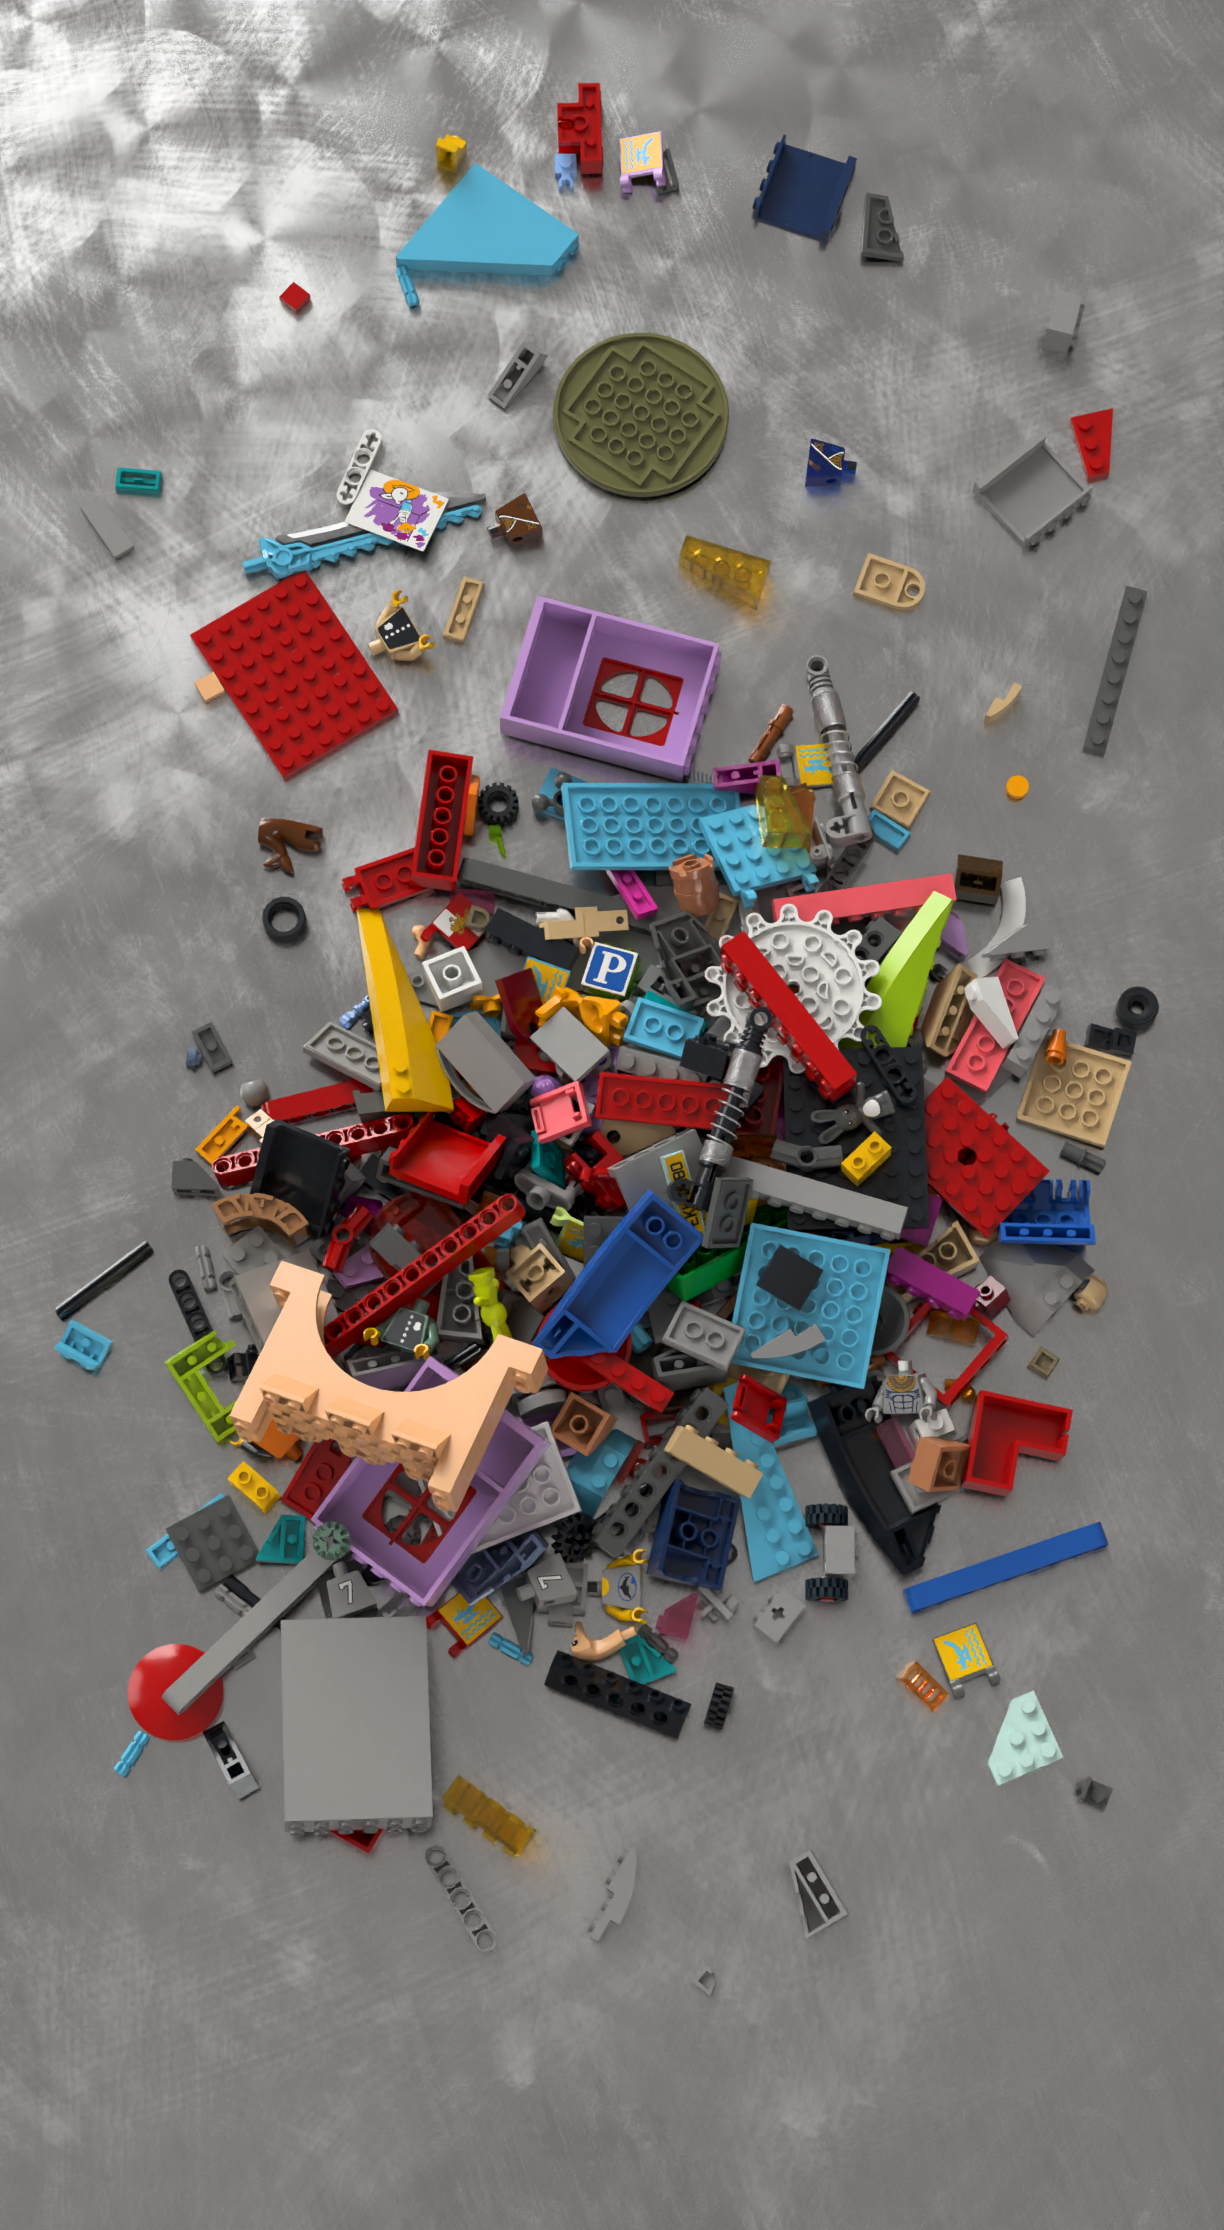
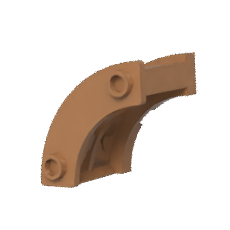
(250, 1210)

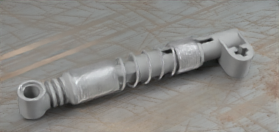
(846, 781)

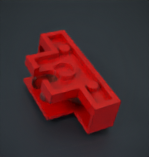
(581, 128)

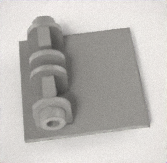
(821, 853)

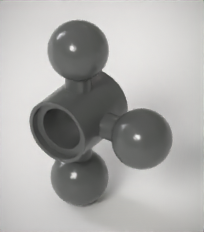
(541, 802)

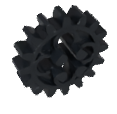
(574, 1547)

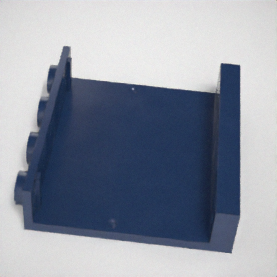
(803, 191)

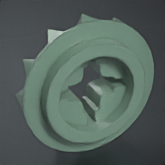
(340, 1534)

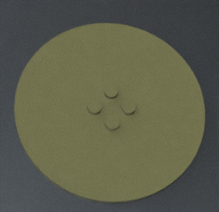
(641, 414)

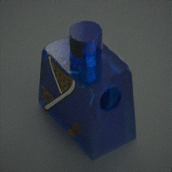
(827, 464)

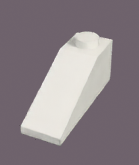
(991, 1008)

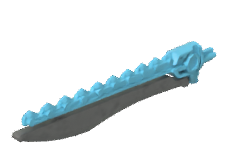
(295, 553)

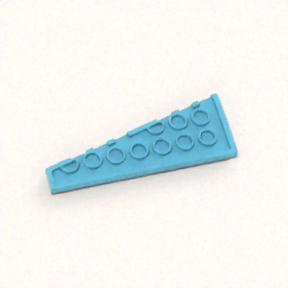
(771, 1515)

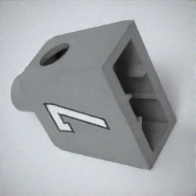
(548, 1583)
(348, 1593)

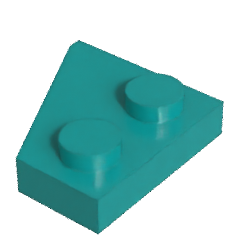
(285, 1541)

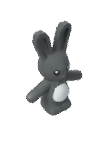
(852, 1115)

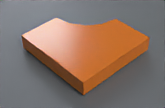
(472, 805)

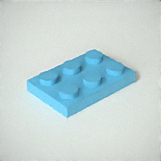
(661, 1028)

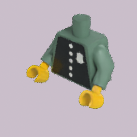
(408, 1331)

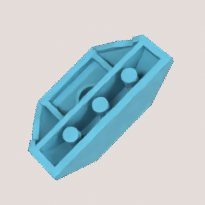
(595, 1474)

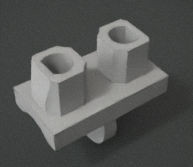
(724, 1609)

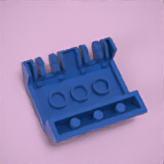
(1051, 1219)

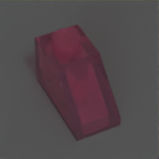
(677, 1619)

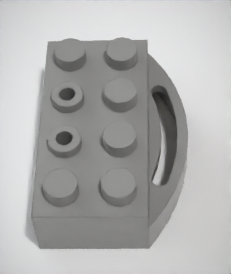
(484, 1064)

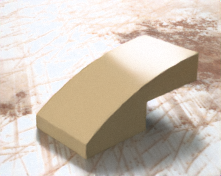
(1001, 706)

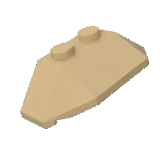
(948, 1012)

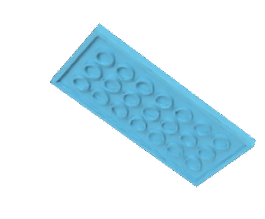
(638, 823)

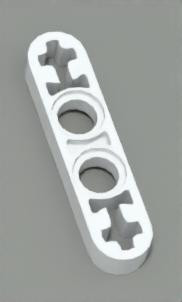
(358, 468)

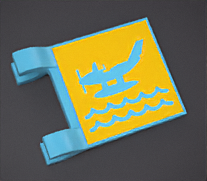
(547, 977)

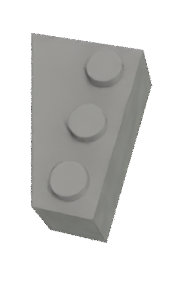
(815, 1894)

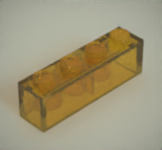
(488, 1816)

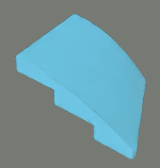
(796, 1422)

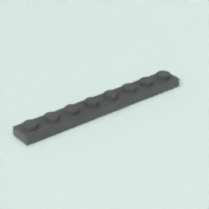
(1115, 670)

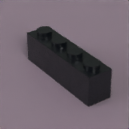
(529, 940)

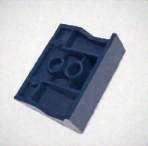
(693, 1536)

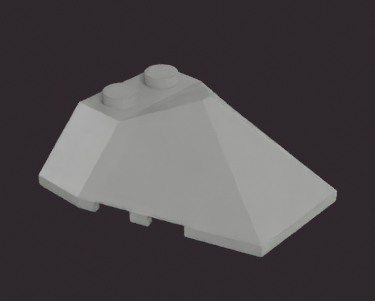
(1036, 1279)

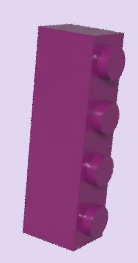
(931, 1284)

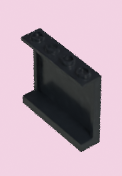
(302, 1172)

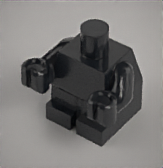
(241, 1364)

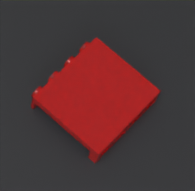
(445, 1159)

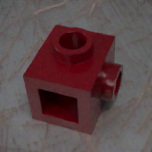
(992, 1297)

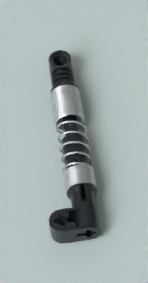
(740, 1080)

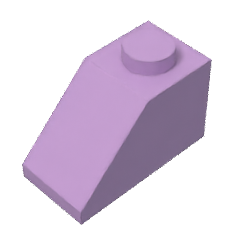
(954, 938)

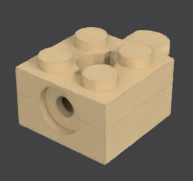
(536, 1274)

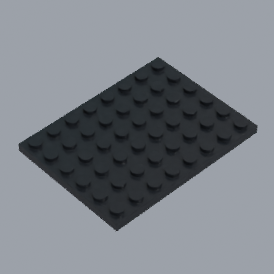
(902, 1175)

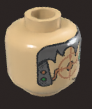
(1091, 1293)

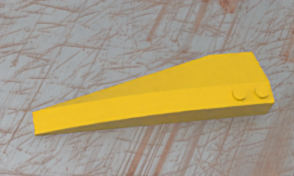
(403, 1039)

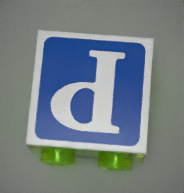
(611, 971)

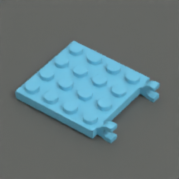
(744, 862)

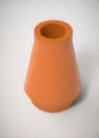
(1056, 1048)

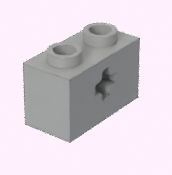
(791, 1609)

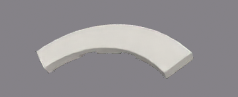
(1012, 918)

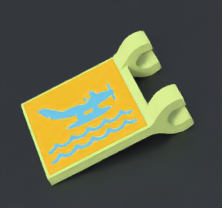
(572, 1234)

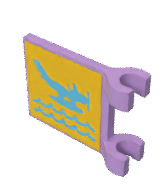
(641, 157)

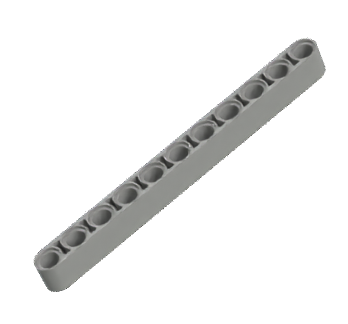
(248, 1630)

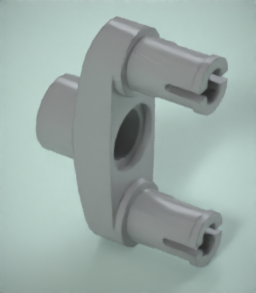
(544, 1193)

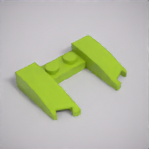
(185, 1371)

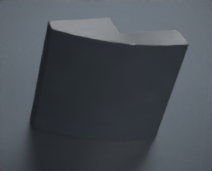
(789, 1277)

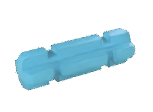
(407, 286)
(509, 1648)
(131, 1753)

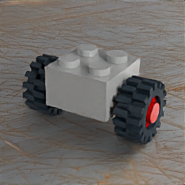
(838, 1552)

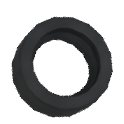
(279, 903)

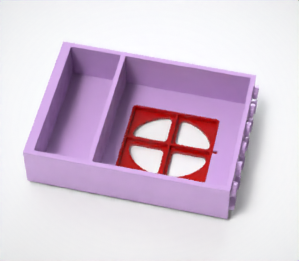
(561, 676)
(429, 1568)

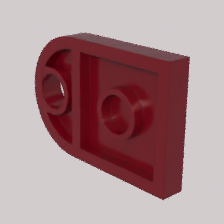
(520, 1001)

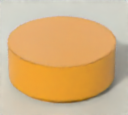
(1017, 787)

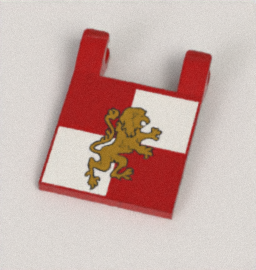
(451, 924)

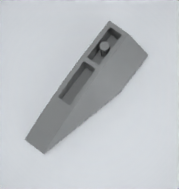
(645, 1062)

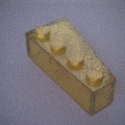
(726, 568)

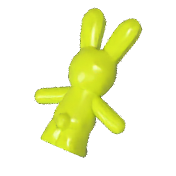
(492, 1311)

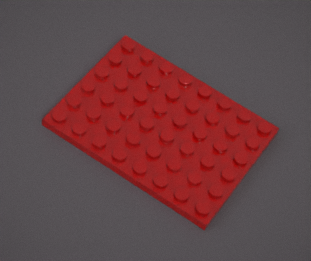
(294, 673)

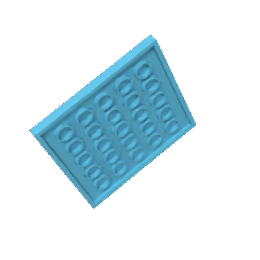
(840, 1304)

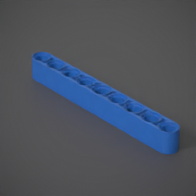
(1005, 1567)

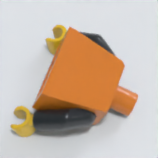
(272, 1445)

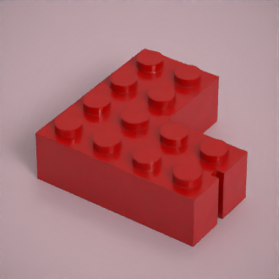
(1004, 1428)

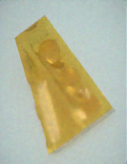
(779, 815)

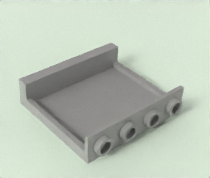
(1031, 491)
(645, 1169)
(258, 1302)

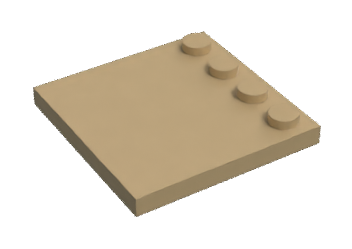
(1075, 1096)

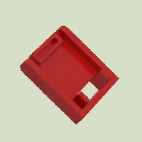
(752, 1408)

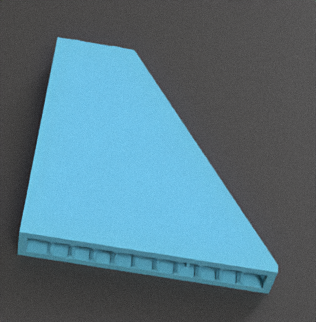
(489, 230)

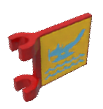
(465, 1621)

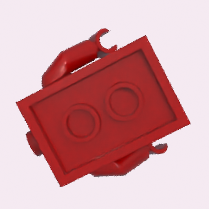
(596, 1176)

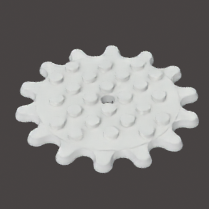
(815, 961)

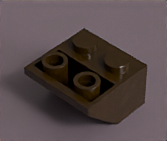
(978, 879)

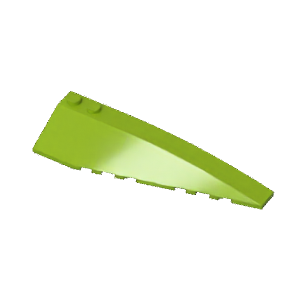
(904, 975)

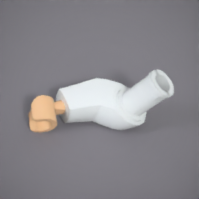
(563, 915)

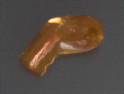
(968, 1395)

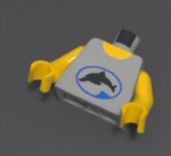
(621, 1587)

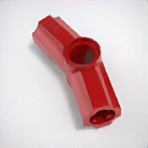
(339, 1250)

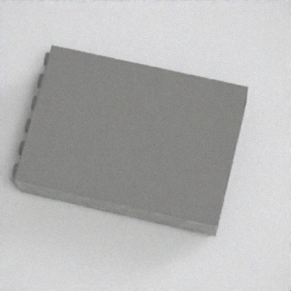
(355, 1725)

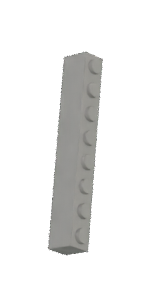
(821, 1199)

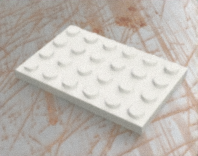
(540, 1500)

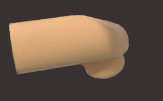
(422, 947)

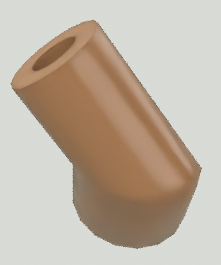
(976, 1238)

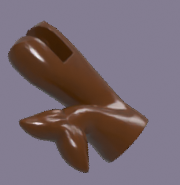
(270, 835)

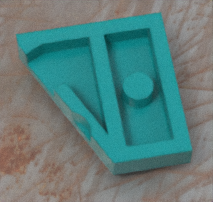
(644, 1662)

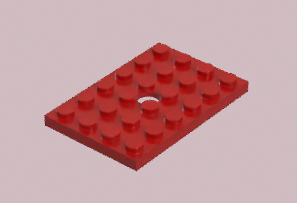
(1002, 1168)

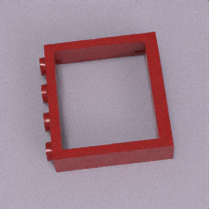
(975, 1366)

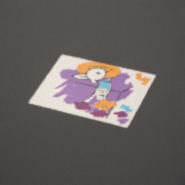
(396, 510)

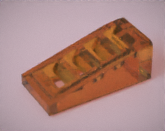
(903, 1676)

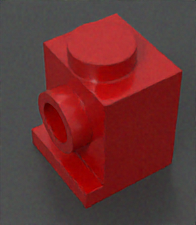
(466, 1115)

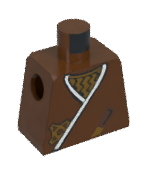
(516, 522)

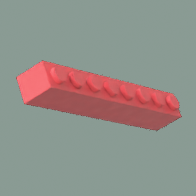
(869, 900)

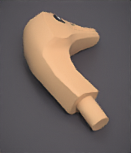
(596, 1650)

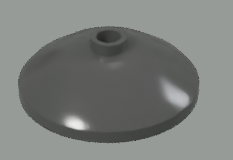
(894, 1323)

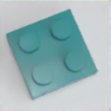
(548, 1161)

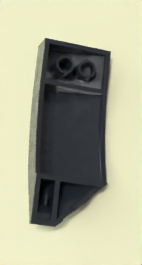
(865, 1474)

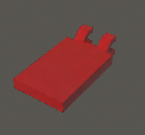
(383, 882)
(316, 1477)

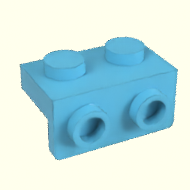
(84, 1346)

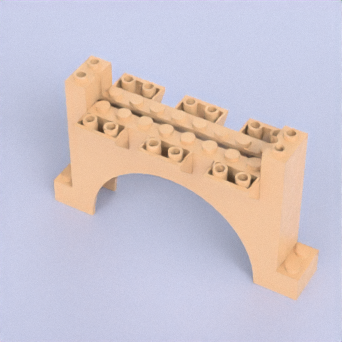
(430, 1431)

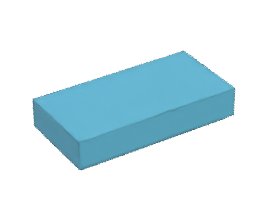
(888, 831)

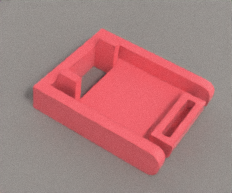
(557, 1112)

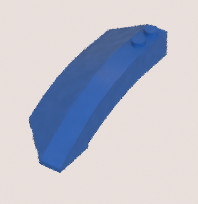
(620, 1281)

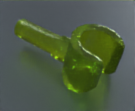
(495, 832)

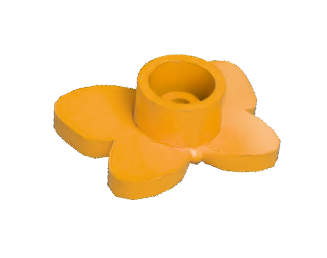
(490, 1005)

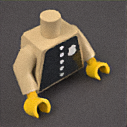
(398, 634)

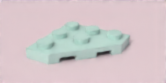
(1023, 1741)

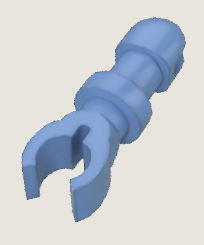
(349, 1019)

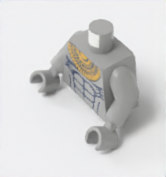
(905, 1394)

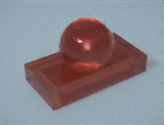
(631, 1463)

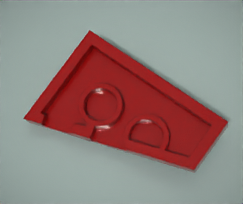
(1093, 441)

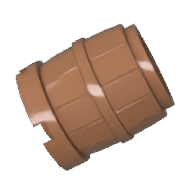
(695, 884)

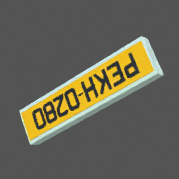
(674, 1168)

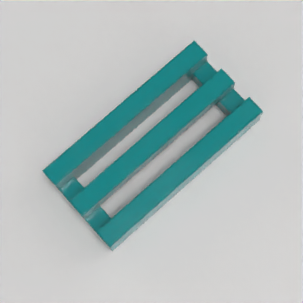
(154, 487)

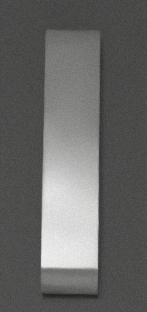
(457, 1887)

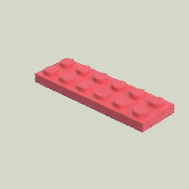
(978, 1053)

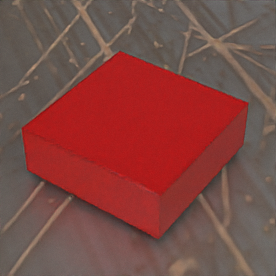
(294, 297)

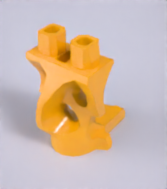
(598, 1015)

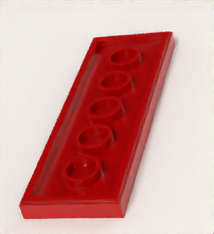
(658, 1100)

